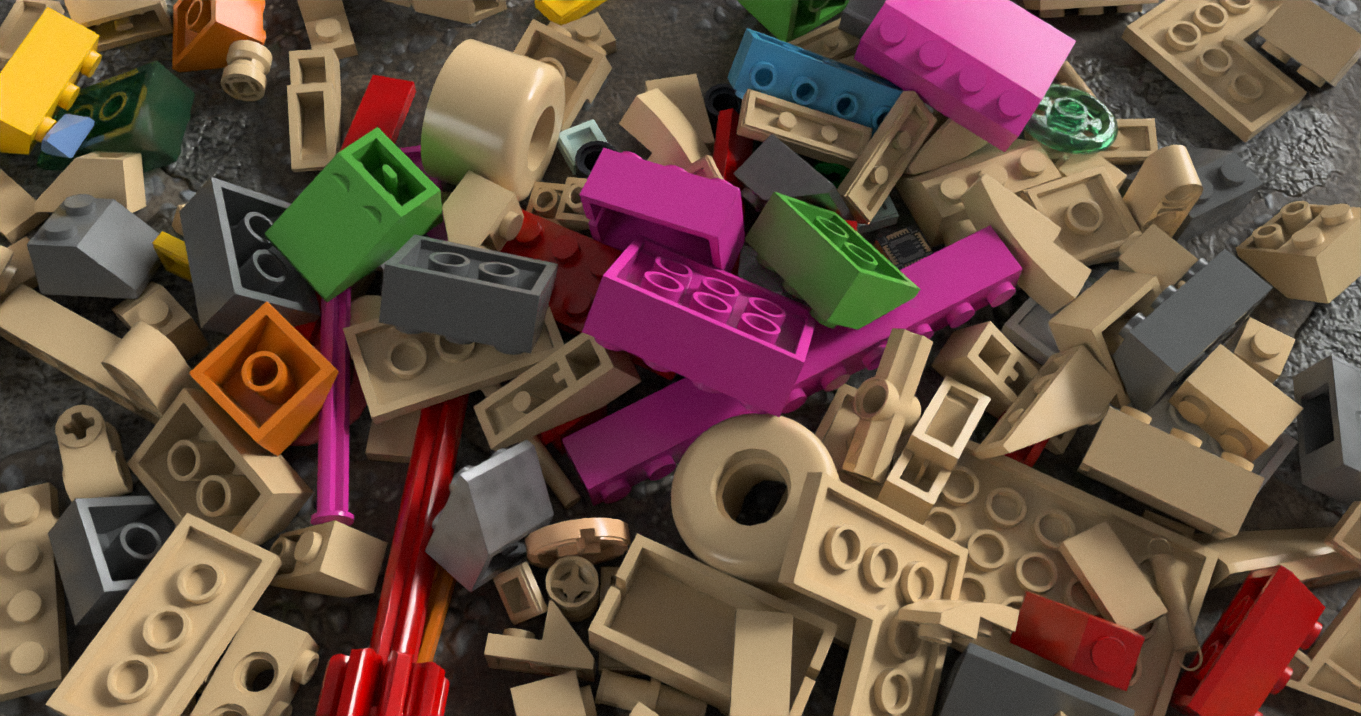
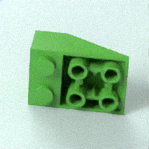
(356, 215)

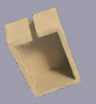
(1171, 473)

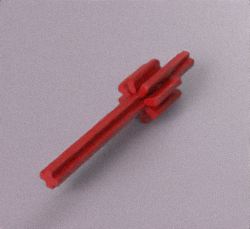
(387, 675)

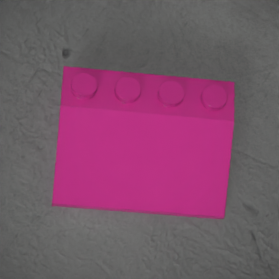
(968, 60)
(702, 325)

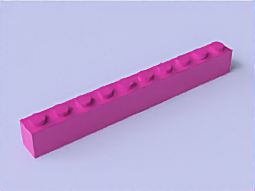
(657, 430)

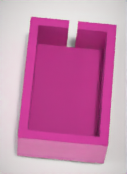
(665, 205)

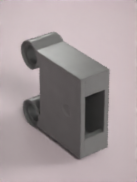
(1330, 428)

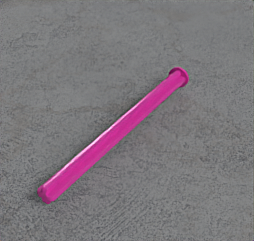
(335, 416)

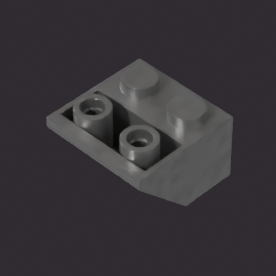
(490, 515)

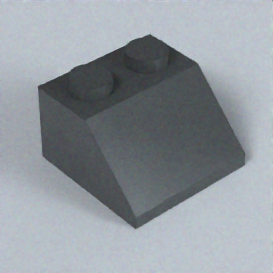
(1226, 192)
(94, 250)
(105, 549)

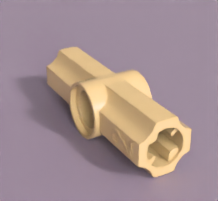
(887, 406)

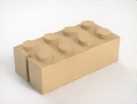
(682, 625)

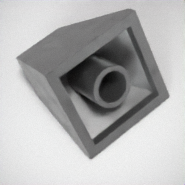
(782, 171)

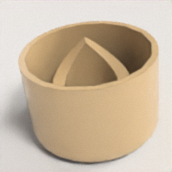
(492, 118)
(719, 474)

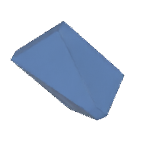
(67, 135)

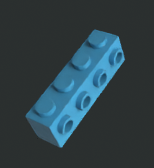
(811, 80)

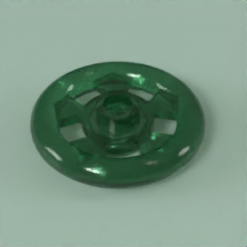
(1067, 120)

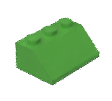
(827, 263)

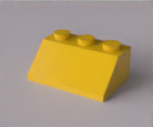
(43, 79)

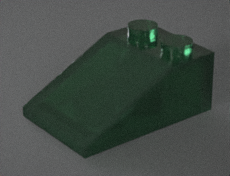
(132, 113)

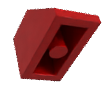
(1077, 640)

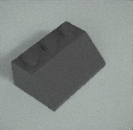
(235, 263)
(467, 294)
(1185, 327)
(998, 686)

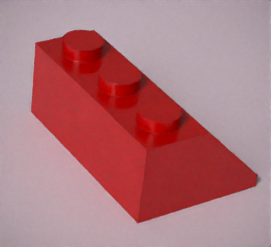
(1250, 647)

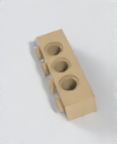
(256, 647)

